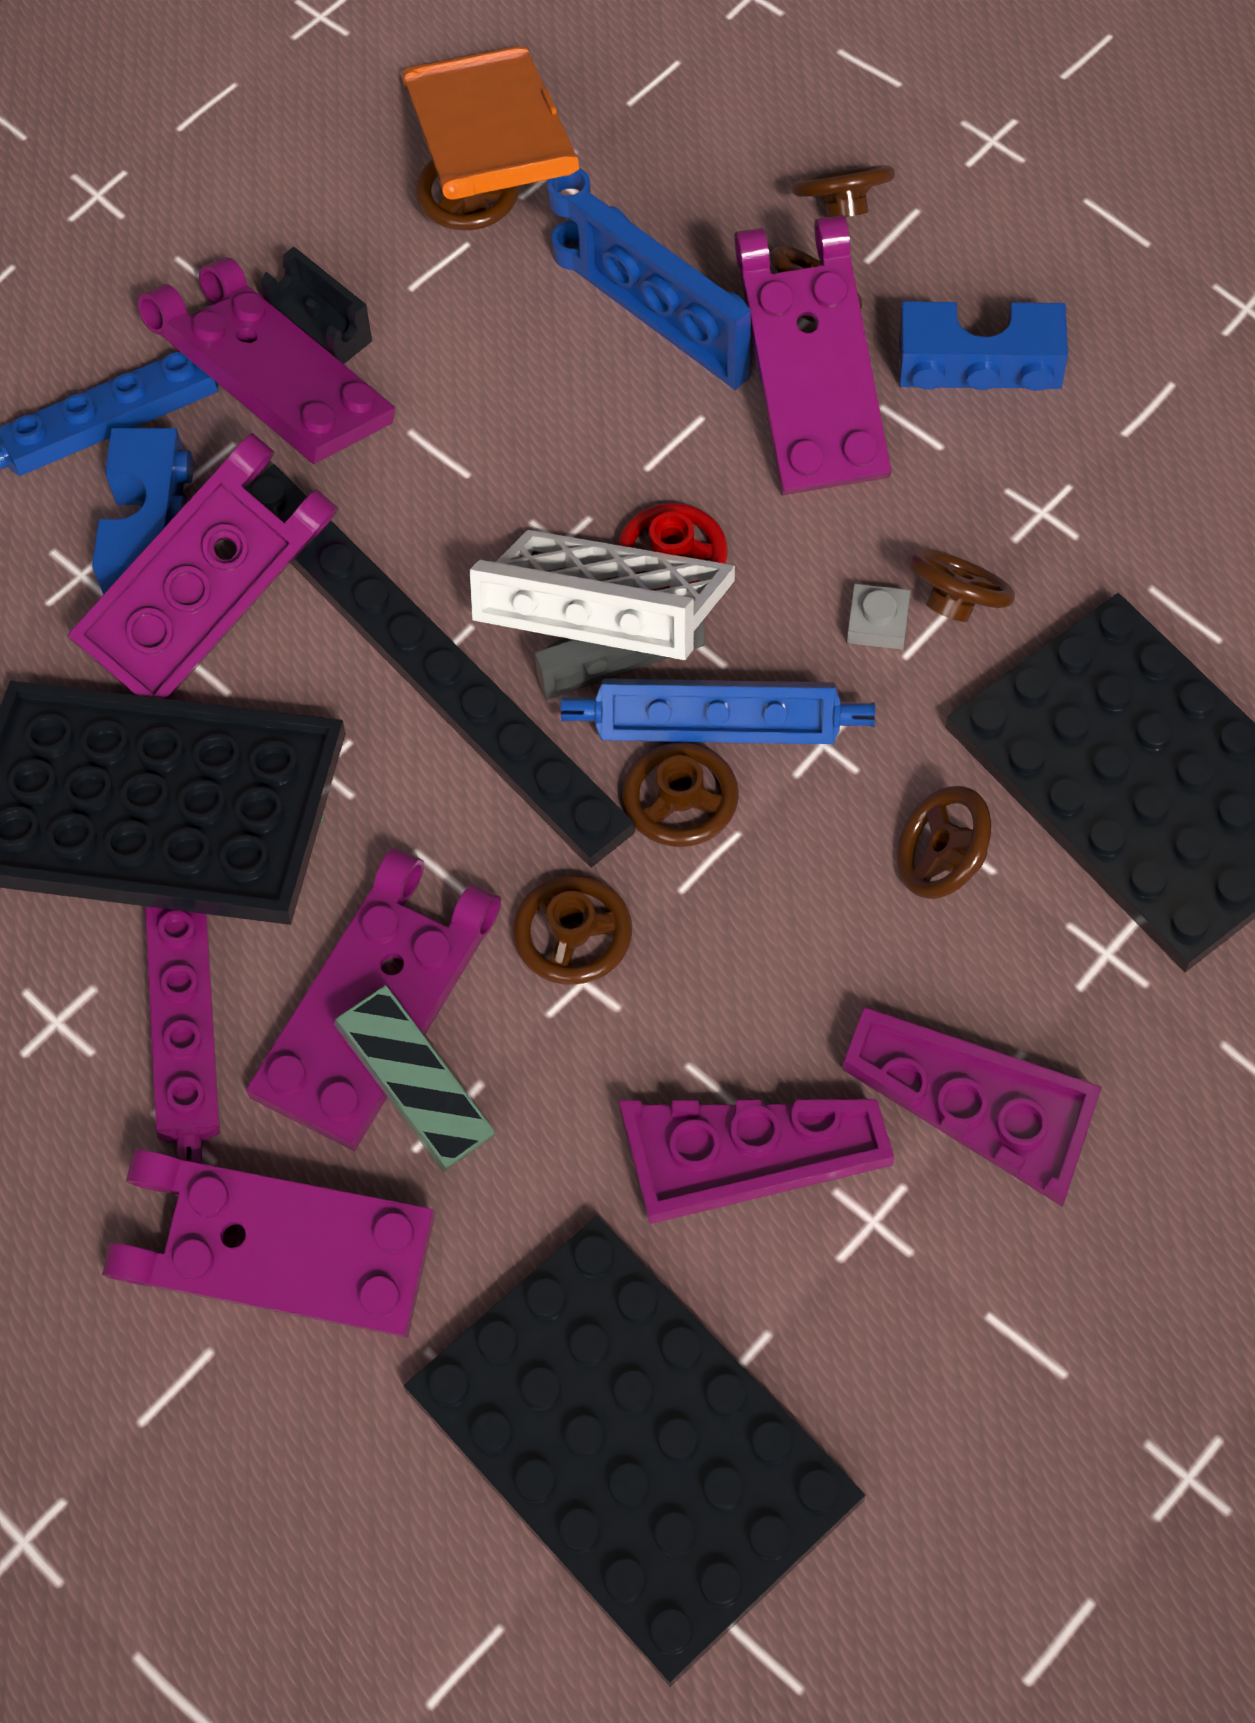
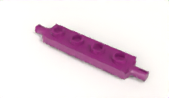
(182, 1030)

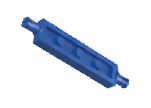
(91, 415)
(718, 711)

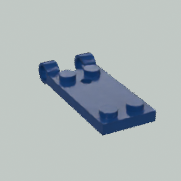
(651, 281)

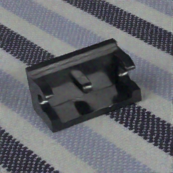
(319, 306)

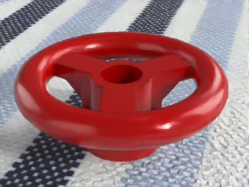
(674, 524)

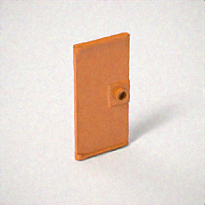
(489, 122)

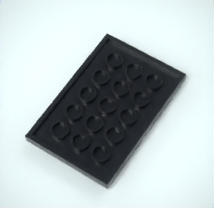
(1130, 773)
(161, 800)
(634, 1448)

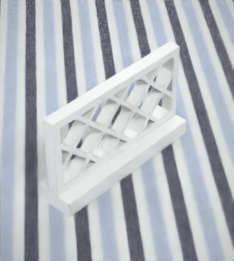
(610, 612)

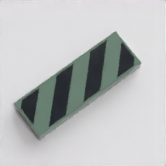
(414, 1078)

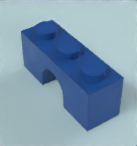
(944, 355)
(143, 470)

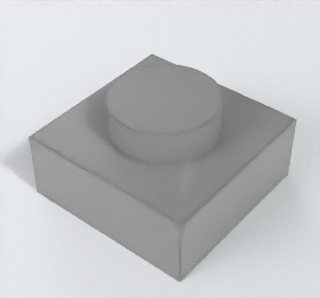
(878, 616)

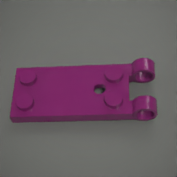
(275, 375)
(818, 382)
(182, 596)
(311, 1067)
(303, 1248)

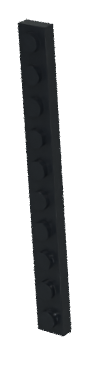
(452, 682)

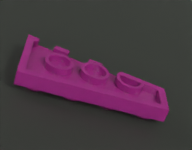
(986, 1100)
(728, 1154)

